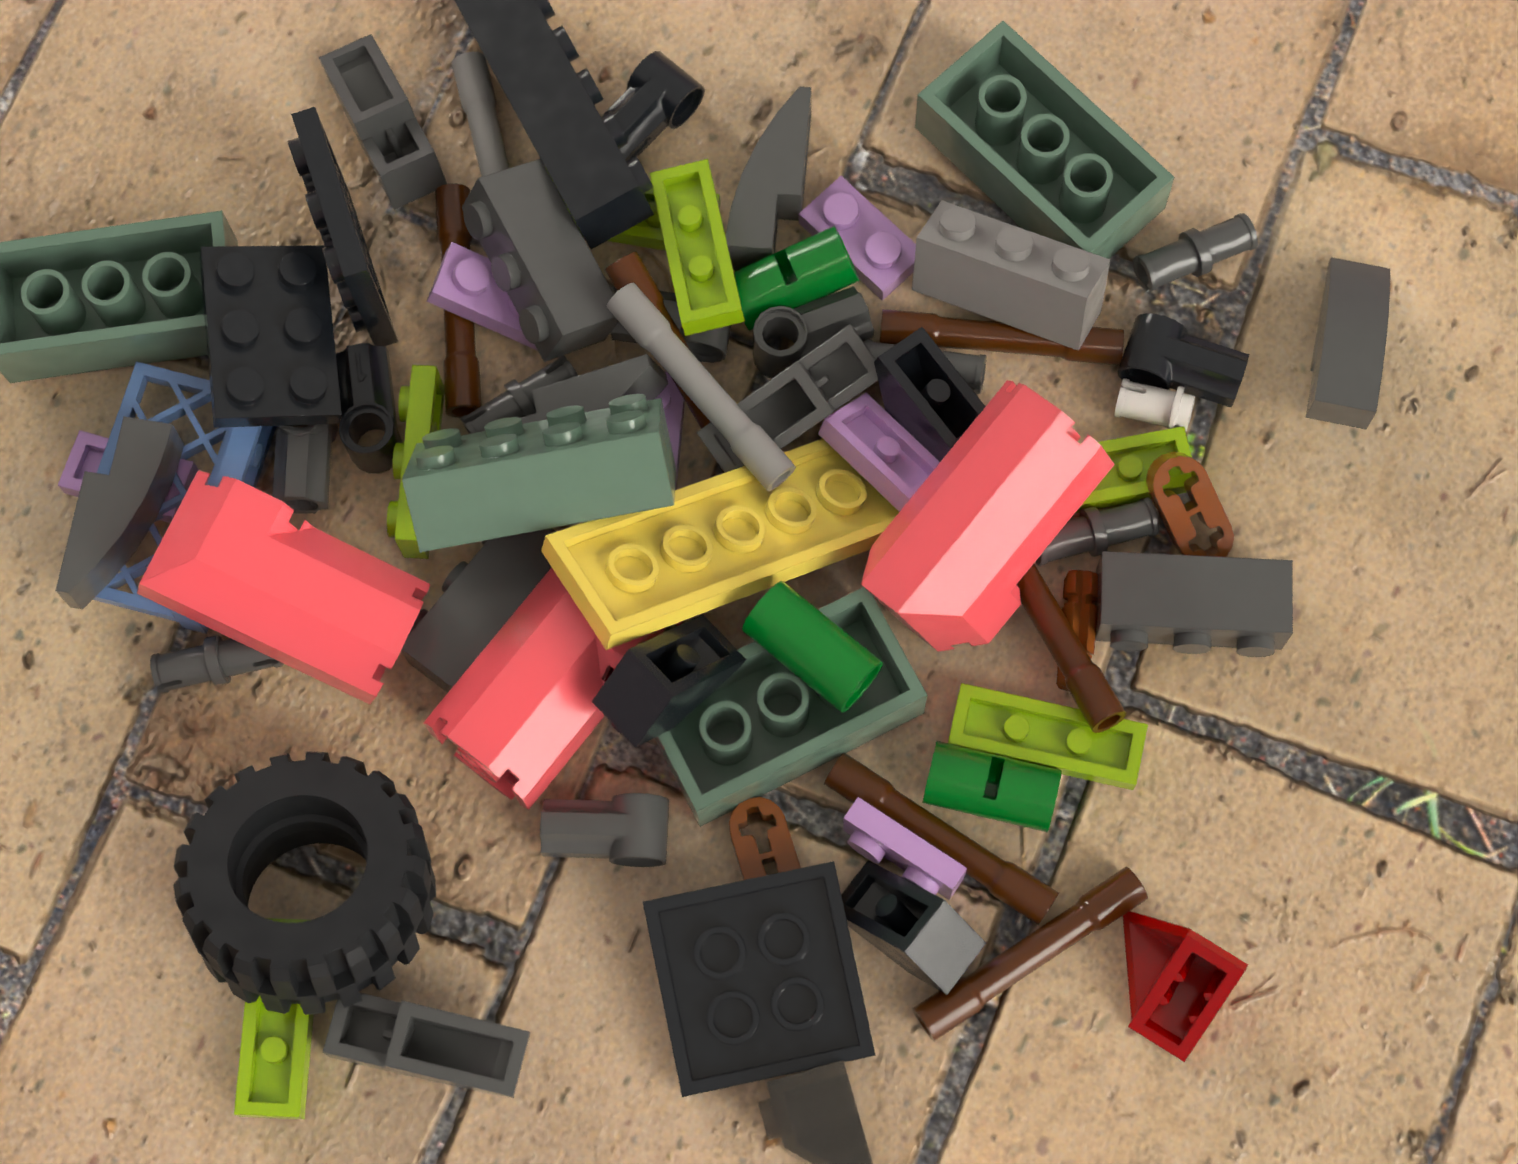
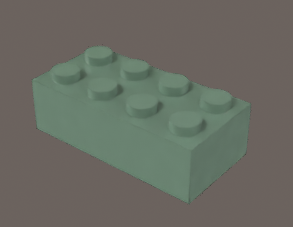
(1041, 146)
(105, 296)
(540, 473)
(774, 727)

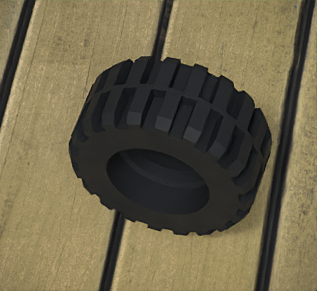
(282, 811)

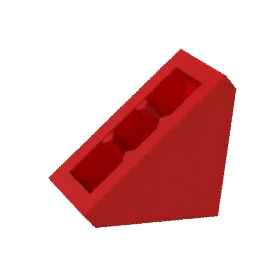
(1175, 981)

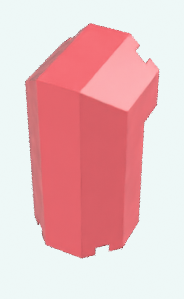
(983, 520)
(283, 589)
(529, 694)

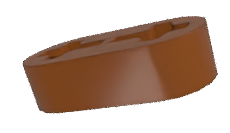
(1203, 502)
(779, 839)

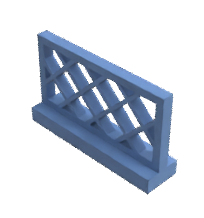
(239, 457)

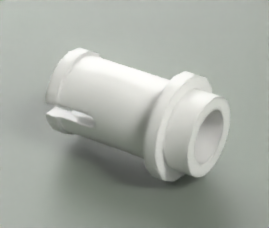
(1154, 405)

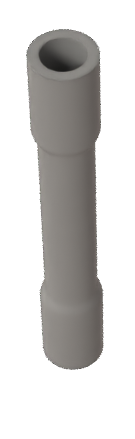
(479, 104)
(745, 437)

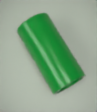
(795, 275)
(812, 646)
(992, 786)

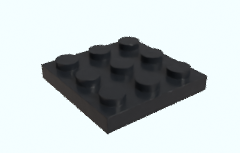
(340, 229)
(758, 978)

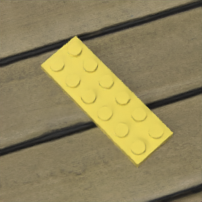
(716, 544)

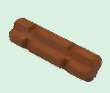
(1080, 592)

